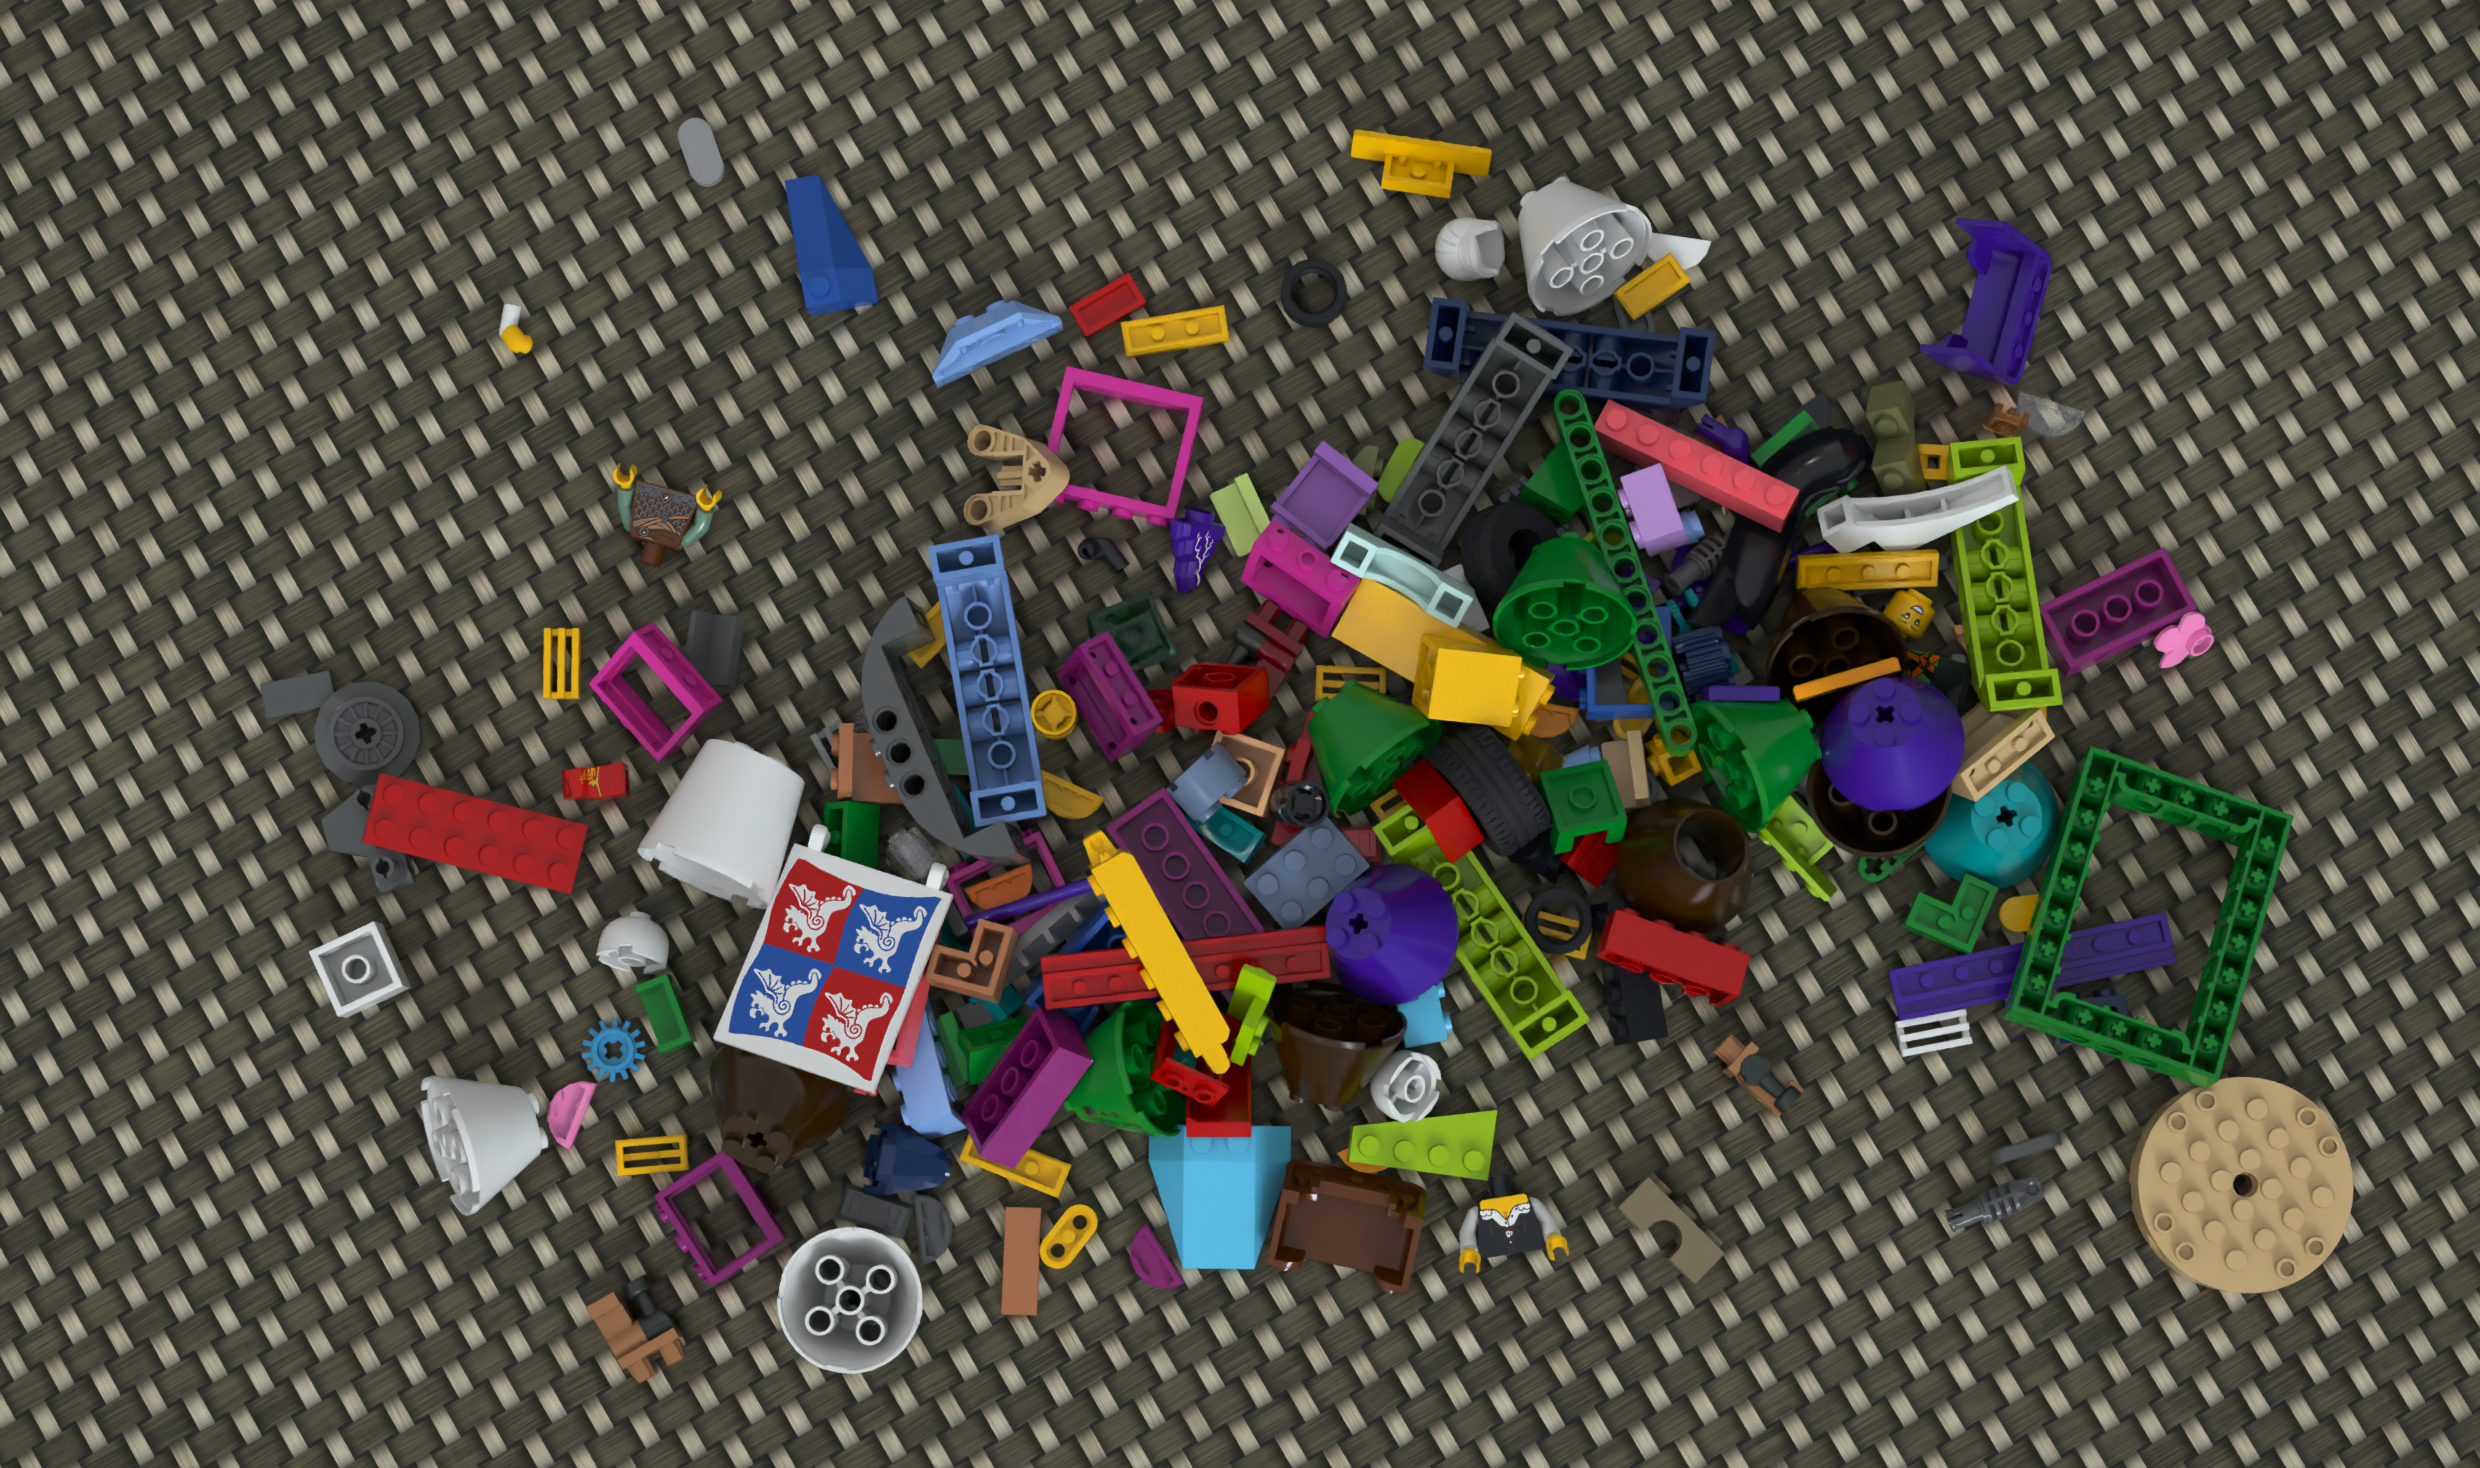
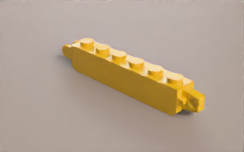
(1159, 950)

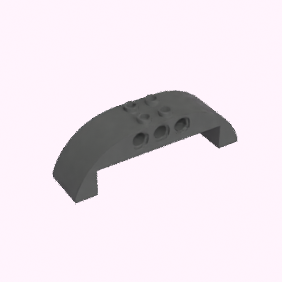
(1471, 438)
(890, 700)

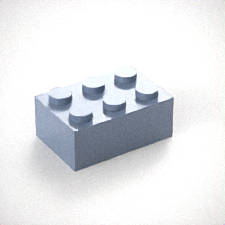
(1306, 873)

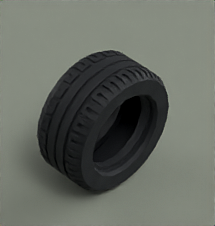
(1490, 786)

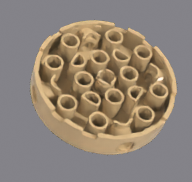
(2293, 1194)

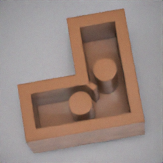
(980, 971)

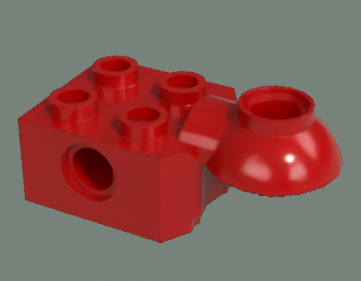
(1213, 698)

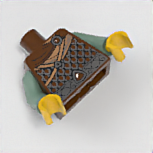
(662, 515)

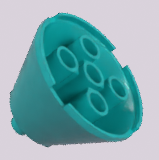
(2003, 849)

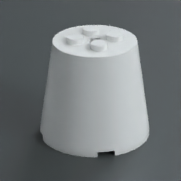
(728, 823)

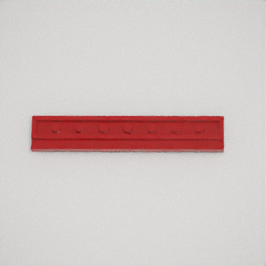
(1115, 977)

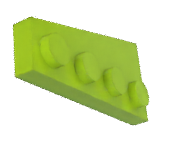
(1438, 1145)

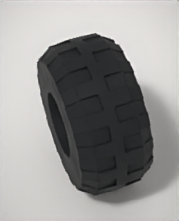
(1487, 541)

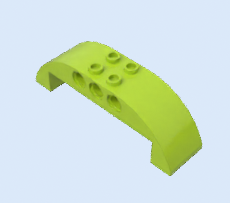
(2000, 589)
(1491, 940)

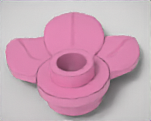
(2179, 640)

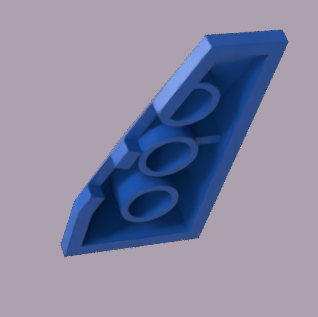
(828, 256)

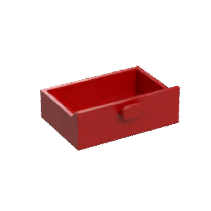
(1231, 1113)

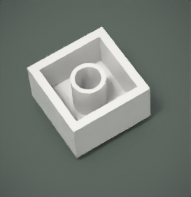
(360, 969)

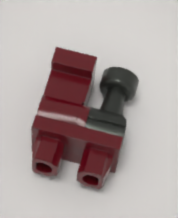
(1269, 645)

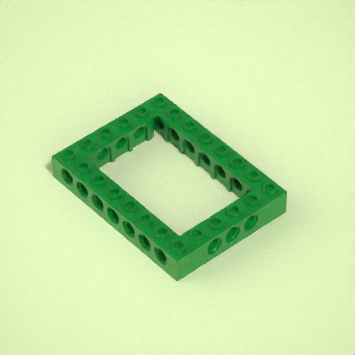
(2260, 840)

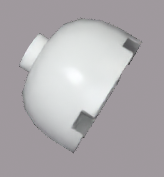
(634, 943)
(1406, 1086)

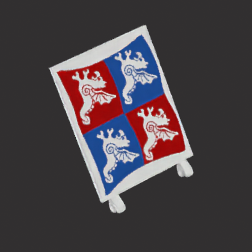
(834, 965)

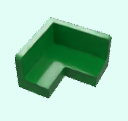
(1954, 924)

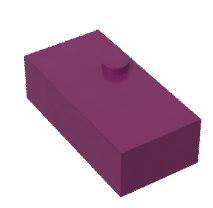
(2114, 612)
(1026, 1087)

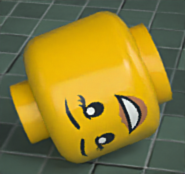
(1910, 612)

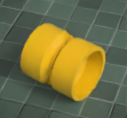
(1054, 714)

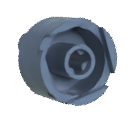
(1207, 782)

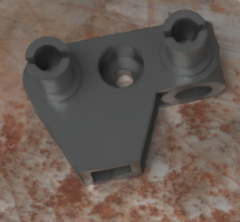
(344, 834)

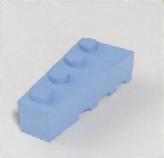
(925, 1088)

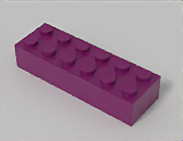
(1182, 872)

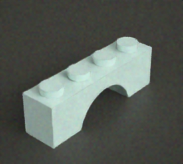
(1425, 585)

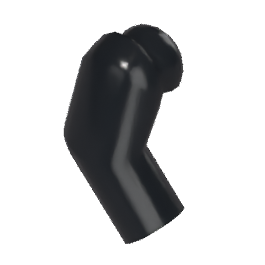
(1103, 549)

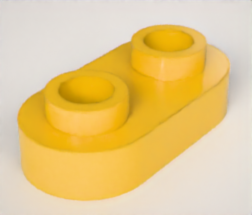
(1069, 1236)

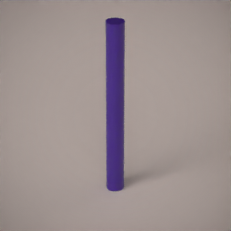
(1029, 903)

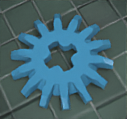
(599, 1051)

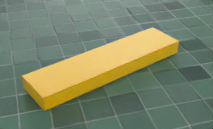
(1869, 570)

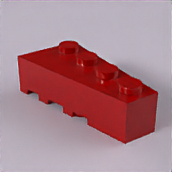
(1673, 956)

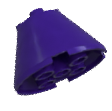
(1892, 743)
(1392, 934)

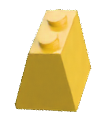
(1467, 681)

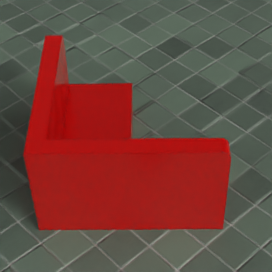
(1440, 810)

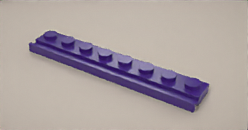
(1989, 973)

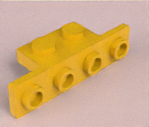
(1419, 164)

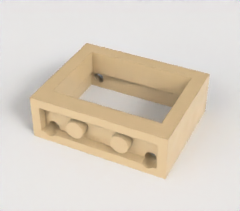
(1997, 746)

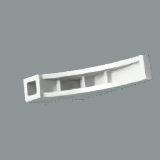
(1914, 518)

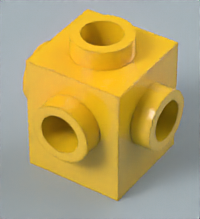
(1669, 767)

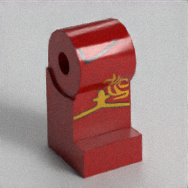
(597, 782)

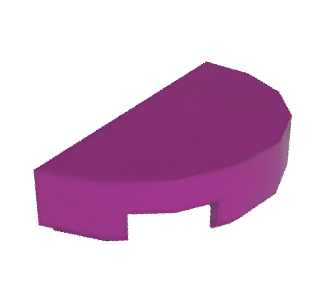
(1152, 1261)

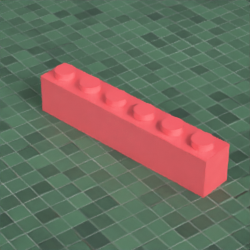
(1696, 466)

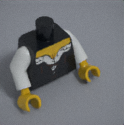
(1507, 1226)

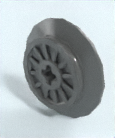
(381, 708)

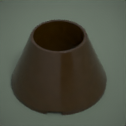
(1660, 883)

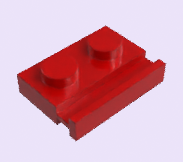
(1591, 857)

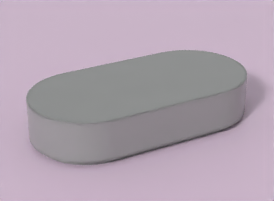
(701, 152)

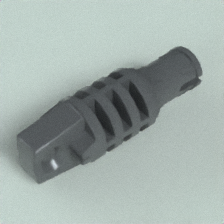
(1698, 563)
(1997, 1203)

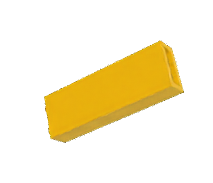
(1390, 631)

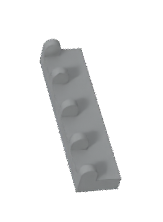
(1051, 932)

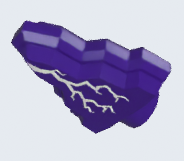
(1192, 545)

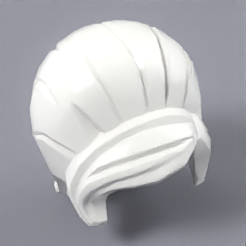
(1470, 249)

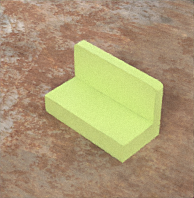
(1240, 513)

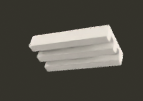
(1963, 1026)

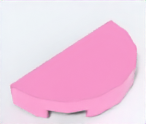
(568, 1111)

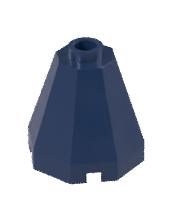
(902, 1161)

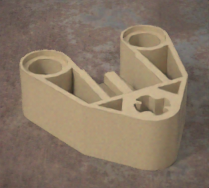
(1041, 478)

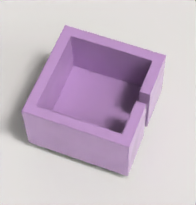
(1652, 504)

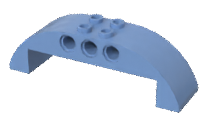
(989, 680)

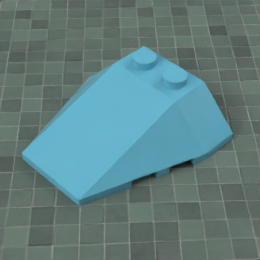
(1220, 1193)

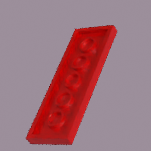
(474, 833)

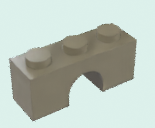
(1695, 1249)

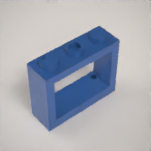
(1588, 695)

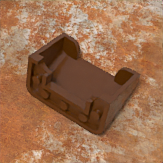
(1348, 1222)

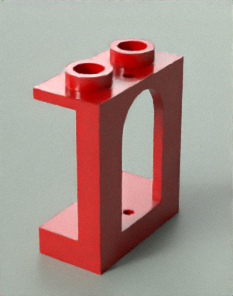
(1204, 1086)

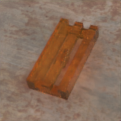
(2003, 418)

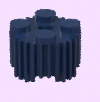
(1702, 660)

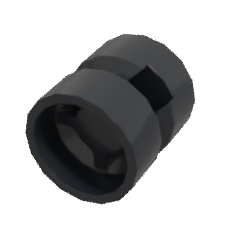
(1300, 803)

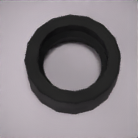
(1306, 267)
(1572, 898)

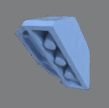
(991, 337)

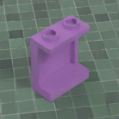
(1324, 498)

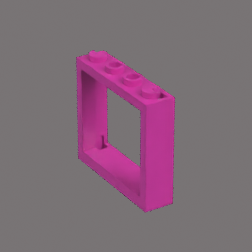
(1140, 393)

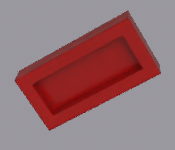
(1107, 305)

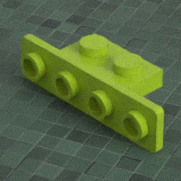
(1800, 844)
(1249, 1006)

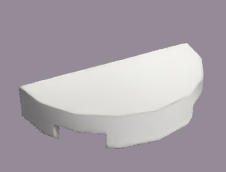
(1685, 250)

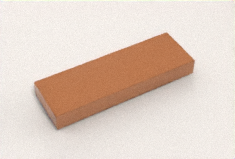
(1021, 1261)

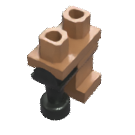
(1756, 1075)
(633, 1339)

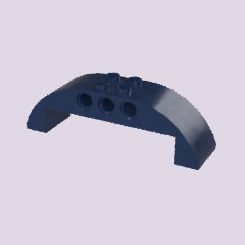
(1606, 362)

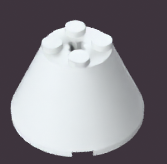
(1578, 245)
(479, 1136)
(817, 1292)

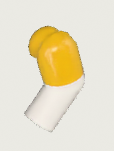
(511, 333)

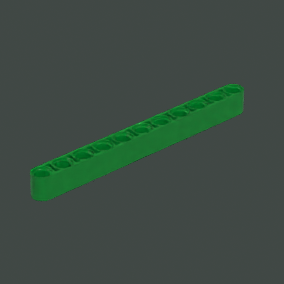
(1624, 554)

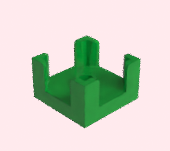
(1581, 803)

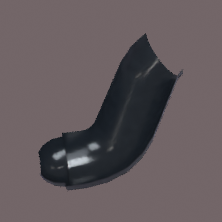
(1758, 555)

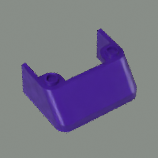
(2002, 305)

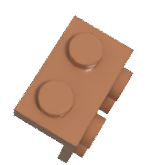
(859, 770)

